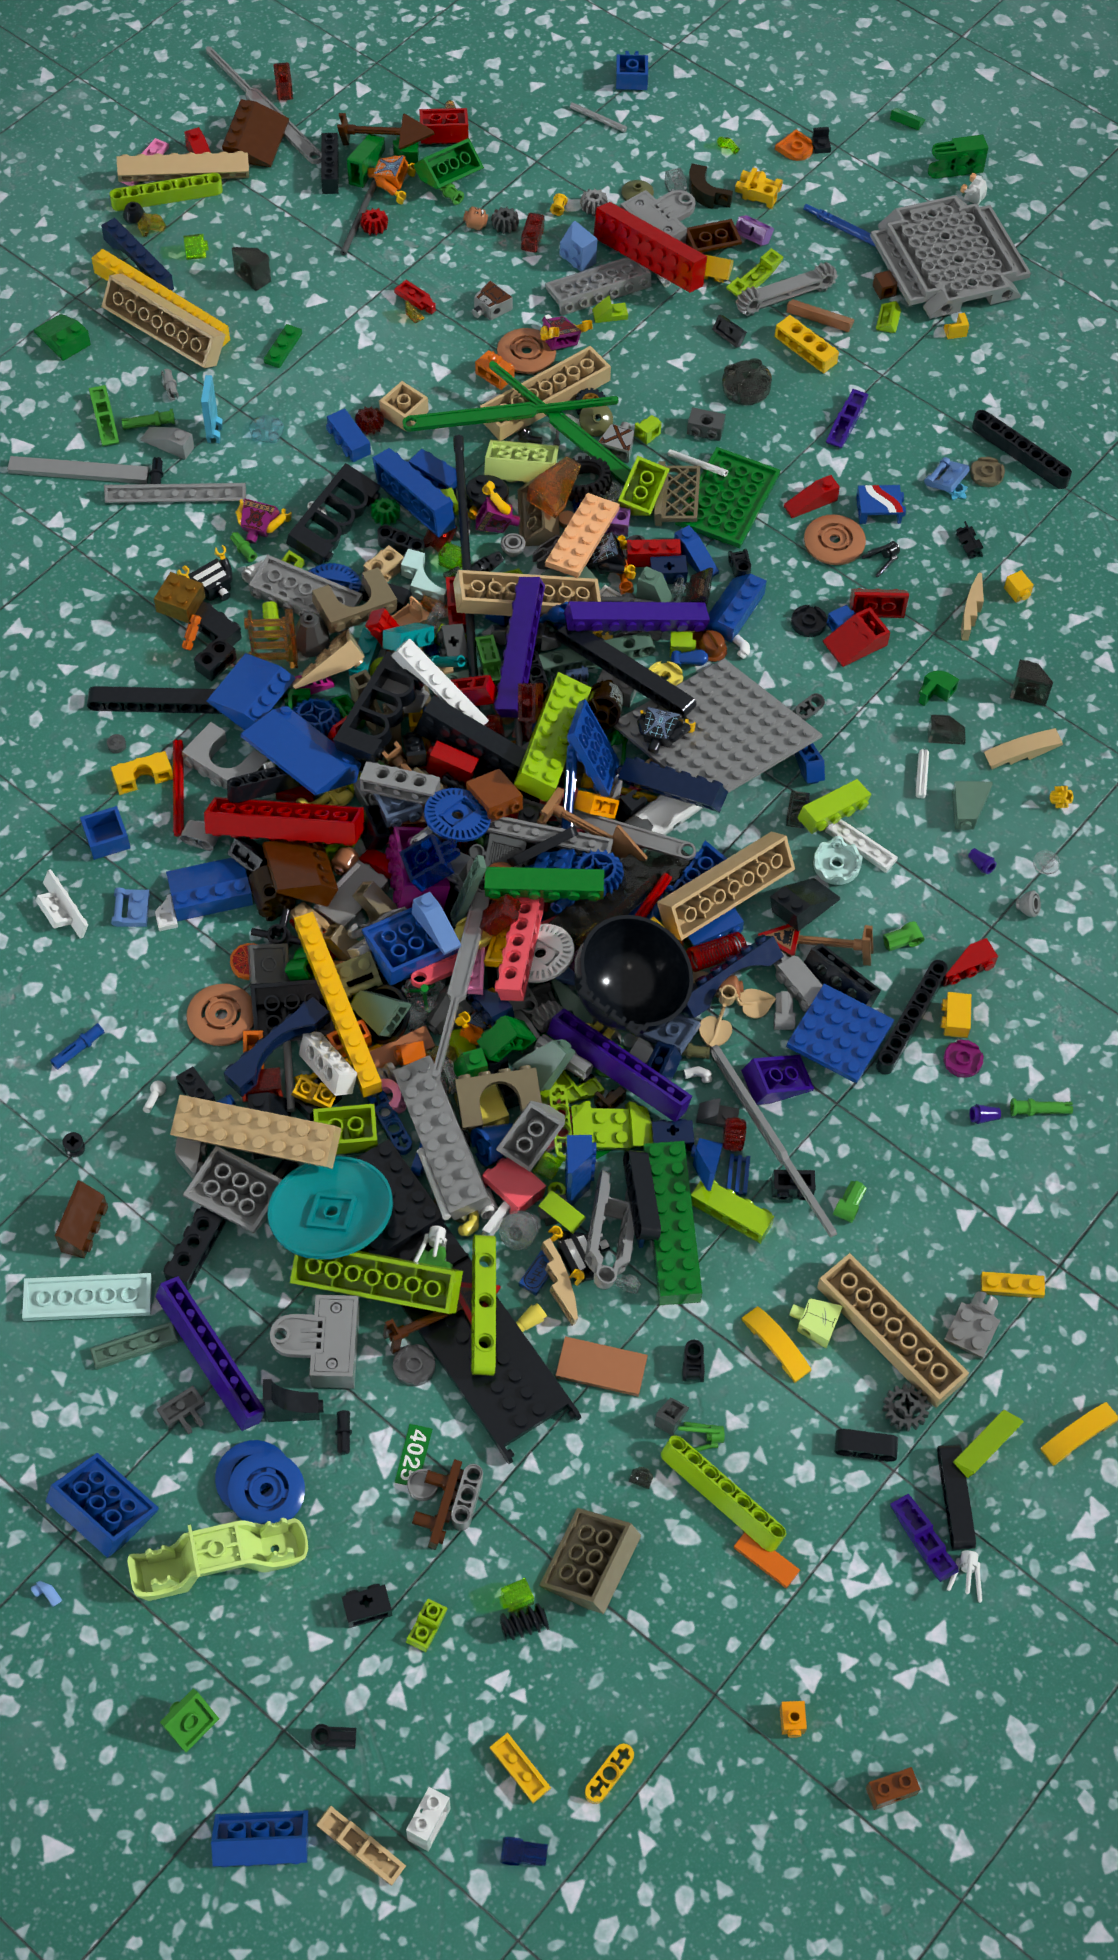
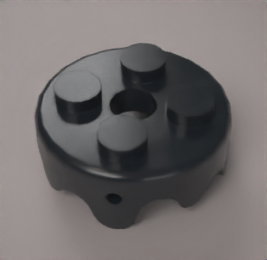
(477, 497)

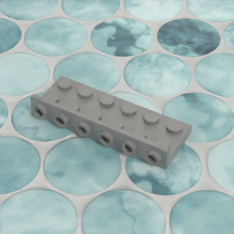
(597, 283)
(293, 587)

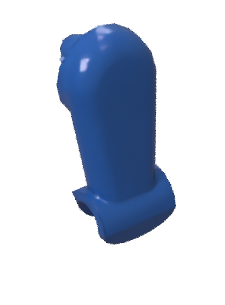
(695, 657)

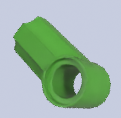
(908, 935)
(849, 1205)

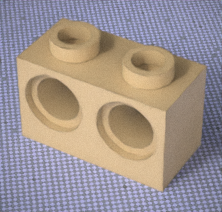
(388, 561)

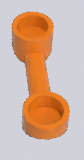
(625, 585)

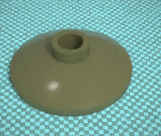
(635, 187)
(594, 427)

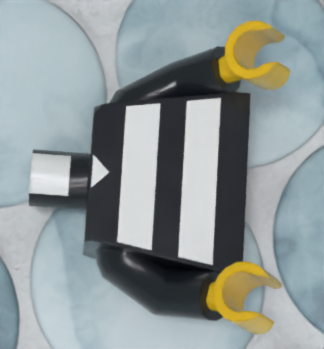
(214, 575)
(572, 1251)

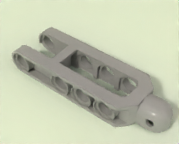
(604, 1205)

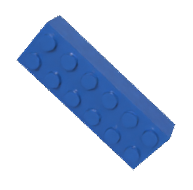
(414, 492)

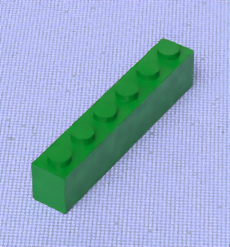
(544, 883)

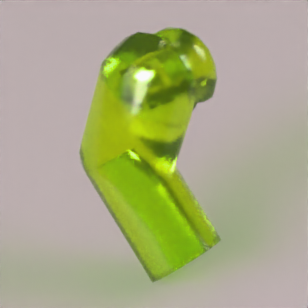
(728, 143)

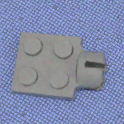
(974, 1325)

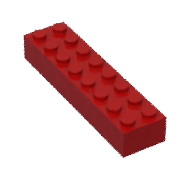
(650, 247)
(285, 821)

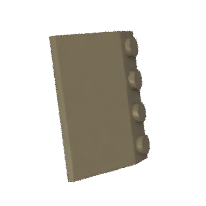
(591, 1559)

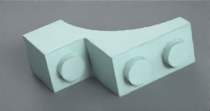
(413, 568)

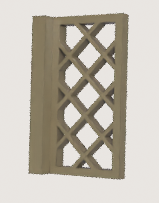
(662, 503)

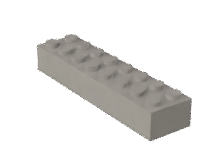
(442, 1138)

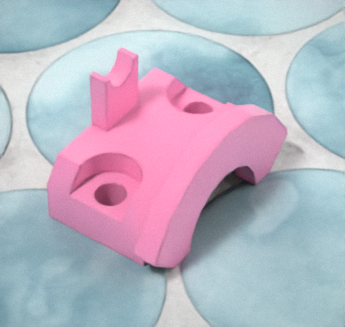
(397, 1102)

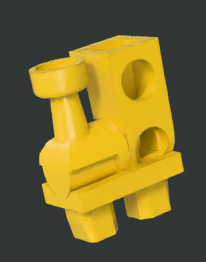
(758, 187)

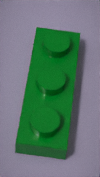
(283, 346)

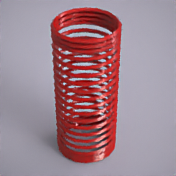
(731, 942)

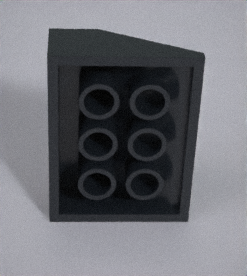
(277, 1000)

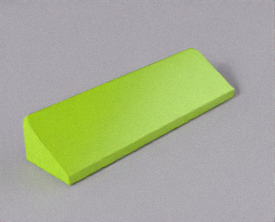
(987, 1443)

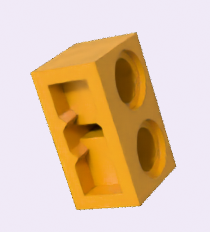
(596, 804)

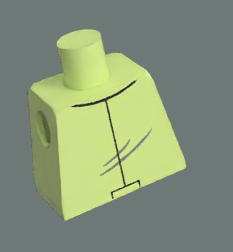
(817, 1320)

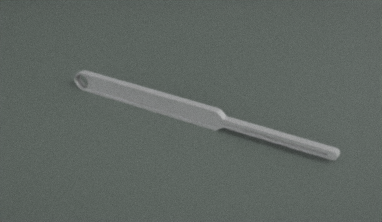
(291, 133)
(642, 837)
(462, 972)
(769, 1135)

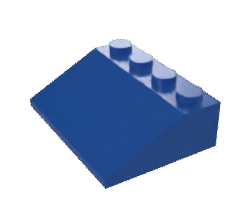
(250, 690)
(209, 888)
(401, 946)
(101, 1504)

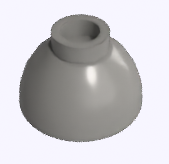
(512, 544)
(1029, 904)

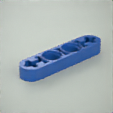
(392, 1118)

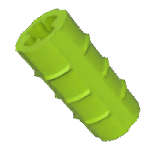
(270, 611)

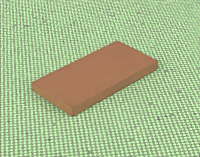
(601, 1366)

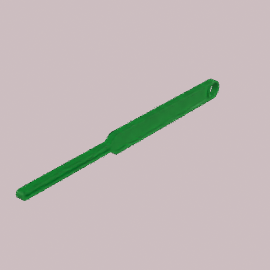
(498, 413)
(569, 428)

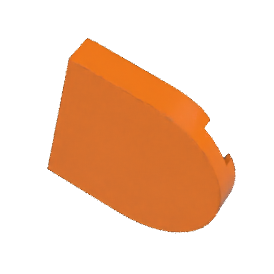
(795, 146)

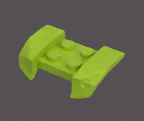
(613, 1127)

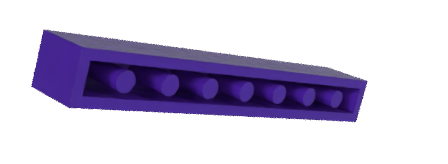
(636, 616)
(520, 644)
(620, 1065)
(210, 1353)

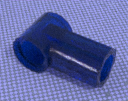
(518, 1852)

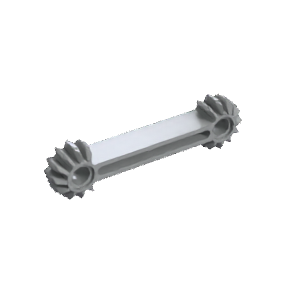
(818, 279)

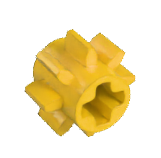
(1061, 797)

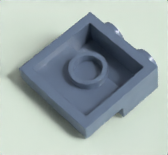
(397, 811)

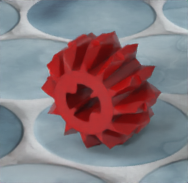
(374, 221)

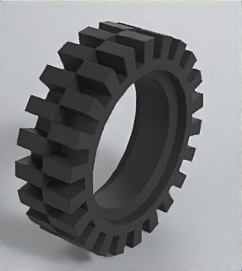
(598, 487)

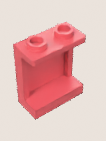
(514, 1184)

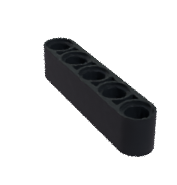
(641, 1195)
(956, 1499)

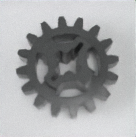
(913, 1402)

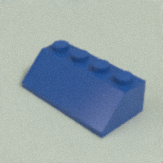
(736, 605)
(579, 1166)
(260, 1838)

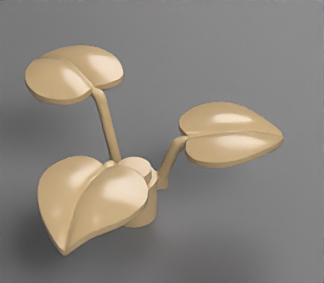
(754, 1002)

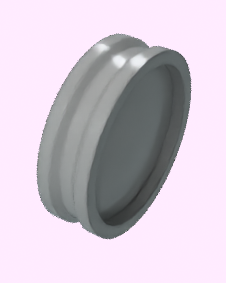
(418, 1489)

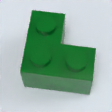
(504, 1037)

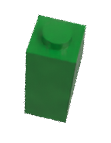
(470, 1063)

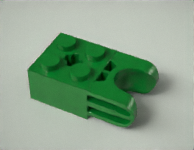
(959, 157)

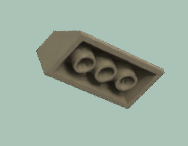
(534, 523)

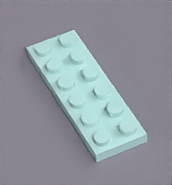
(87, 1297)

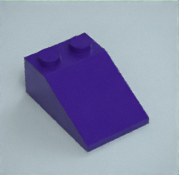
(776, 1078)

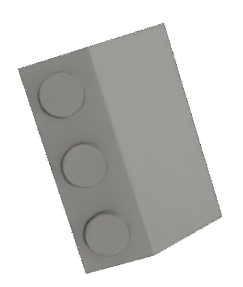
(531, 1134)

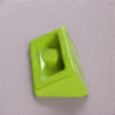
(888, 317)

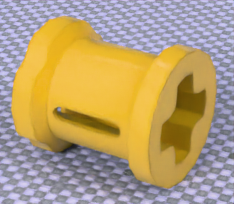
(557, 207)

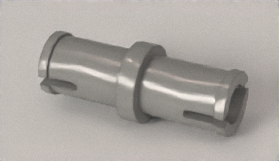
(169, 384)

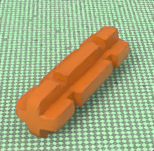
(191, 632)

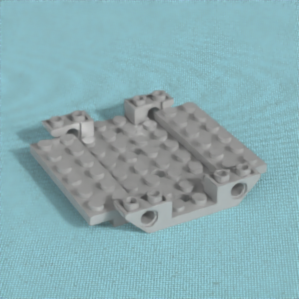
(927, 264)

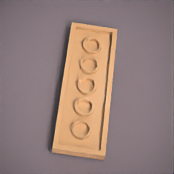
(582, 535)

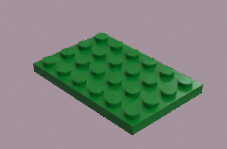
(731, 502)

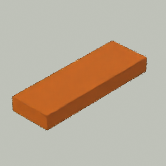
(770, 1562)

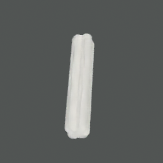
(922, 773)

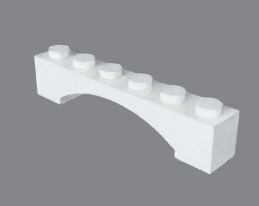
(414, 660)

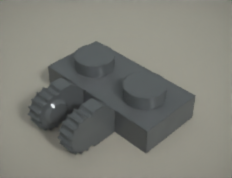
(182, 1406)

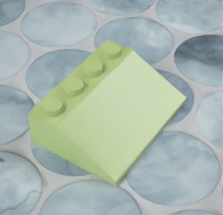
(519, 460)

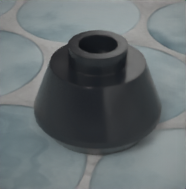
(133, 212)

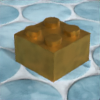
(179, 597)

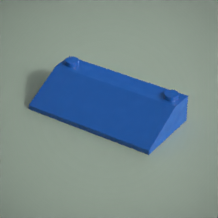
(302, 751)

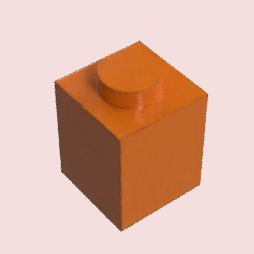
(409, 1052)

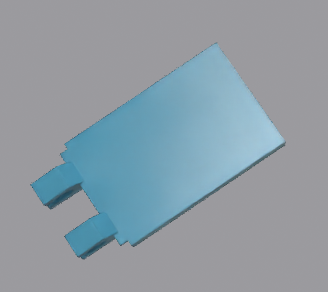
(209, 410)

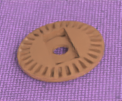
(526, 363)
(821, 548)
(220, 1031)

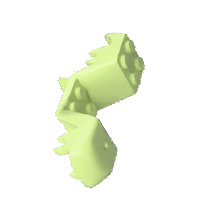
(216, 1550)

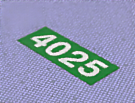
(413, 1452)

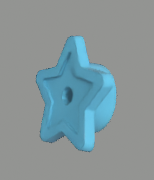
(961, 494)

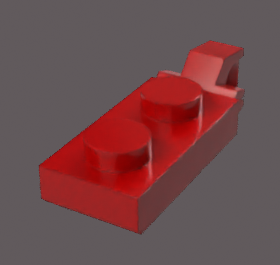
(415, 296)

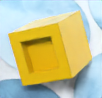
(957, 329)

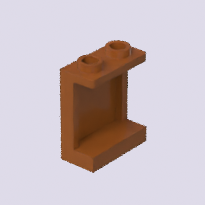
(496, 794)

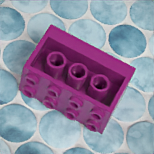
(404, 889)

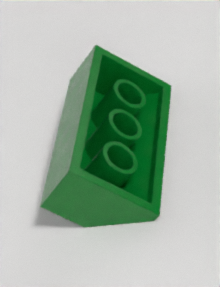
(449, 164)

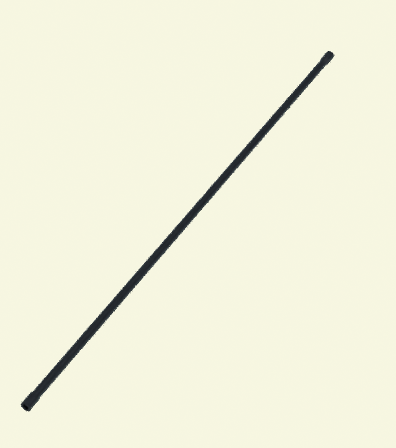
(458, 443)

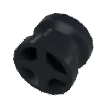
(77, 1147)

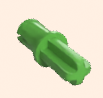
(243, 547)

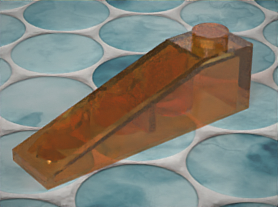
(553, 487)

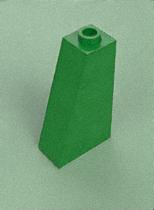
(364, 157)

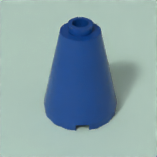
(486, 1141)

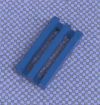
(739, 1159)

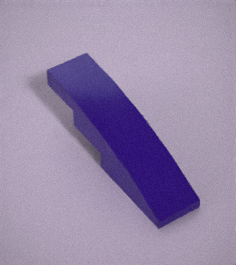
(847, 418)
(924, 1538)

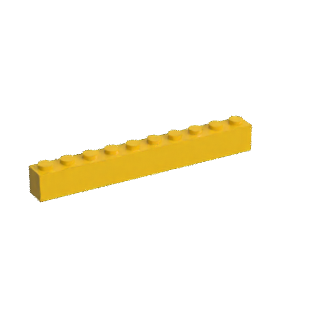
(108, 264)
(338, 1004)

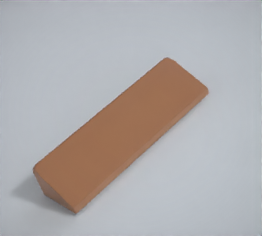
(820, 315)
(386, 1052)

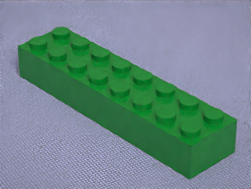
(676, 1249)

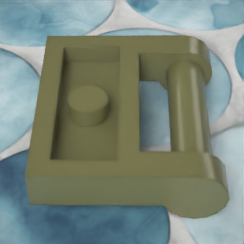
(357, 968)

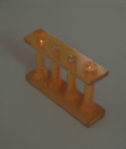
(287, 633)

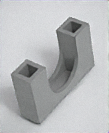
(205, 745)

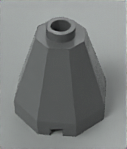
(311, 635)
(438, 1015)

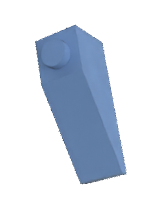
(435, 922)

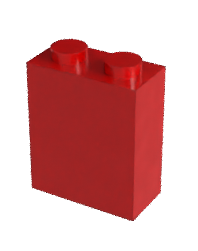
(457, 763)

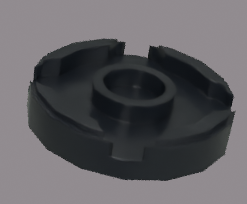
(809, 621)

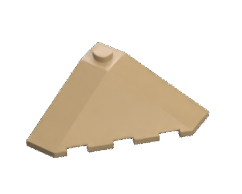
(340, 656)

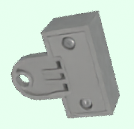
(663, 212)
(325, 1337)

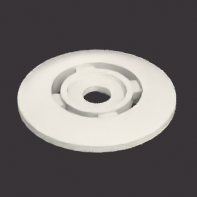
(555, 942)

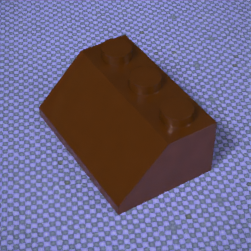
(713, 236)
(81, 1220)

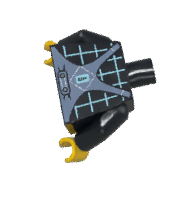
(610, 558)
(662, 728)

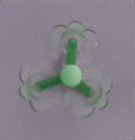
(425, 1003)

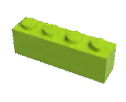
(834, 806)
(733, 1210)

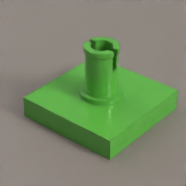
(189, 1720)

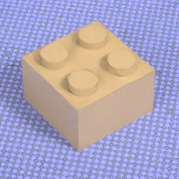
(403, 402)

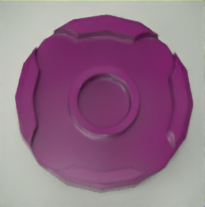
(963, 1058)

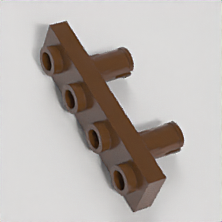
(436, 1522)

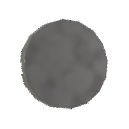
(414, 1365)

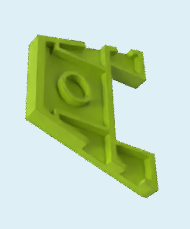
(574, 1092)

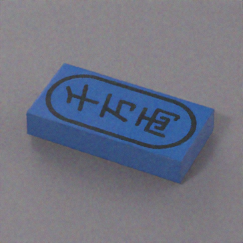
(536, 1275)

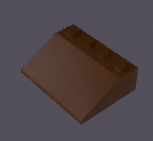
(255, 132)
(301, 870)

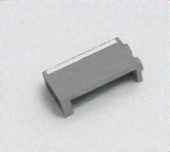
(343, 906)

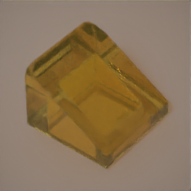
(412, 312)

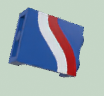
(880, 501)

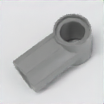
(784, 1017)

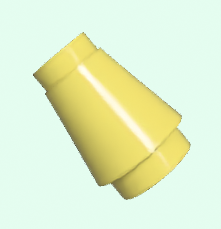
(531, 1317)

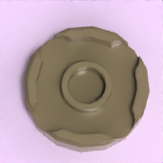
(987, 472)

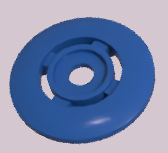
(339, 574)
(439, 816)
(232, 1458)
(259, 1470)

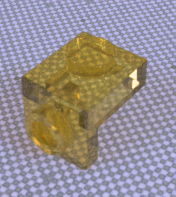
(150, 222)

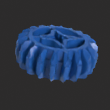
(319, 714)
(602, 860)

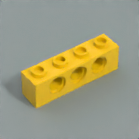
(806, 344)

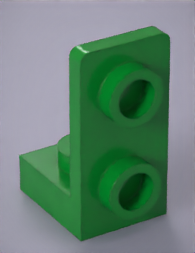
(296, 696)

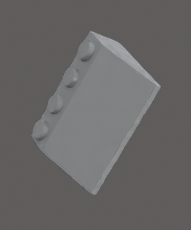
(233, 1189)

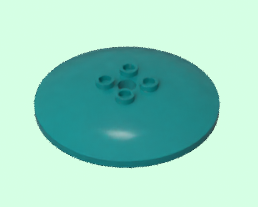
(310, 1192)

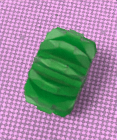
(385, 511)

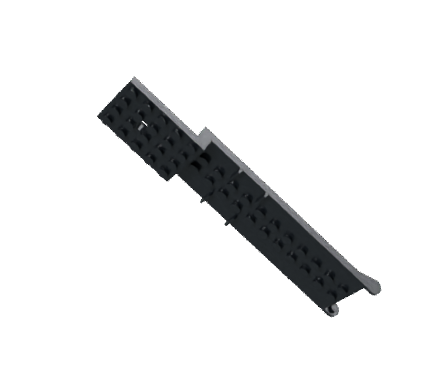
(523, 1387)

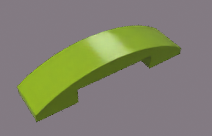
(758, 274)

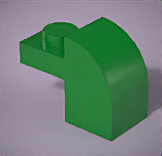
(411, 152)
(939, 684)

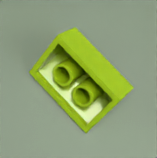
(643, 487)

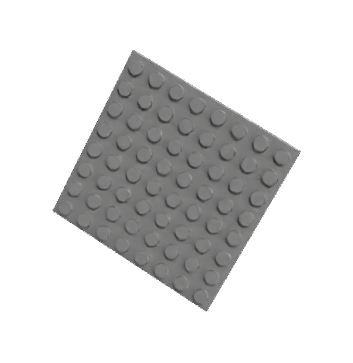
(736, 729)

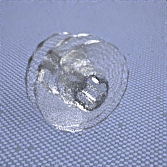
(525, 1223)

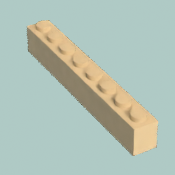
(174, 166)

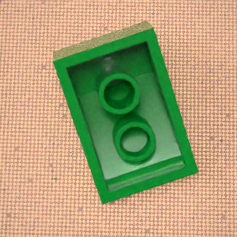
(63, 336)

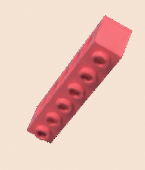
(519, 951)

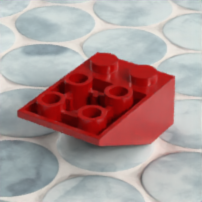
(857, 637)

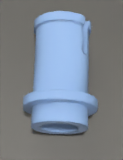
(583, 671)

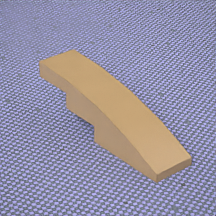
(973, 605)
(1023, 747)
(562, 1288)
(360, 1845)

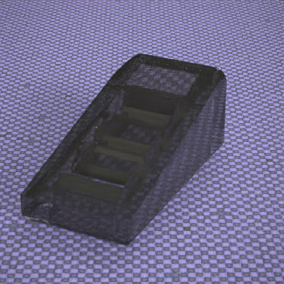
(795, 807)

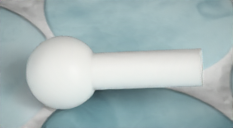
(157, 1089)

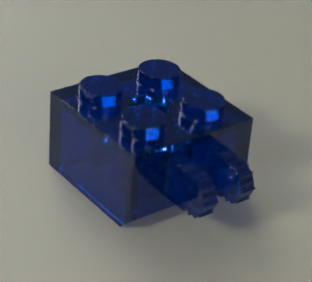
(429, 860)

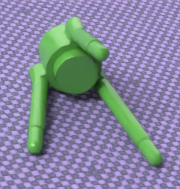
(713, 1433)

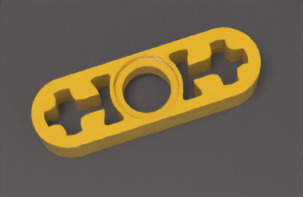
(611, 1783)

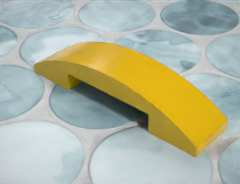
(778, 1342)
(1079, 1432)

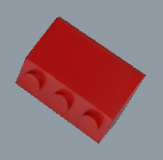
(448, 125)
(882, 601)

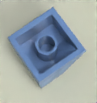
(579, 247)

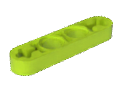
(563, 1106)

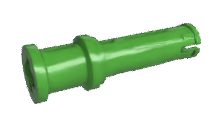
(451, 192)
(157, 419)
(1034, 1107)

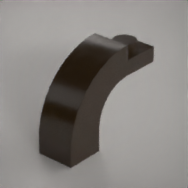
(704, 192)

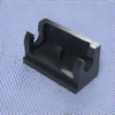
(629, 806)

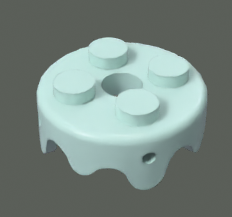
(837, 851)

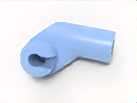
(48, 1590)

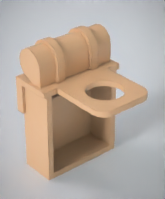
(411, 613)

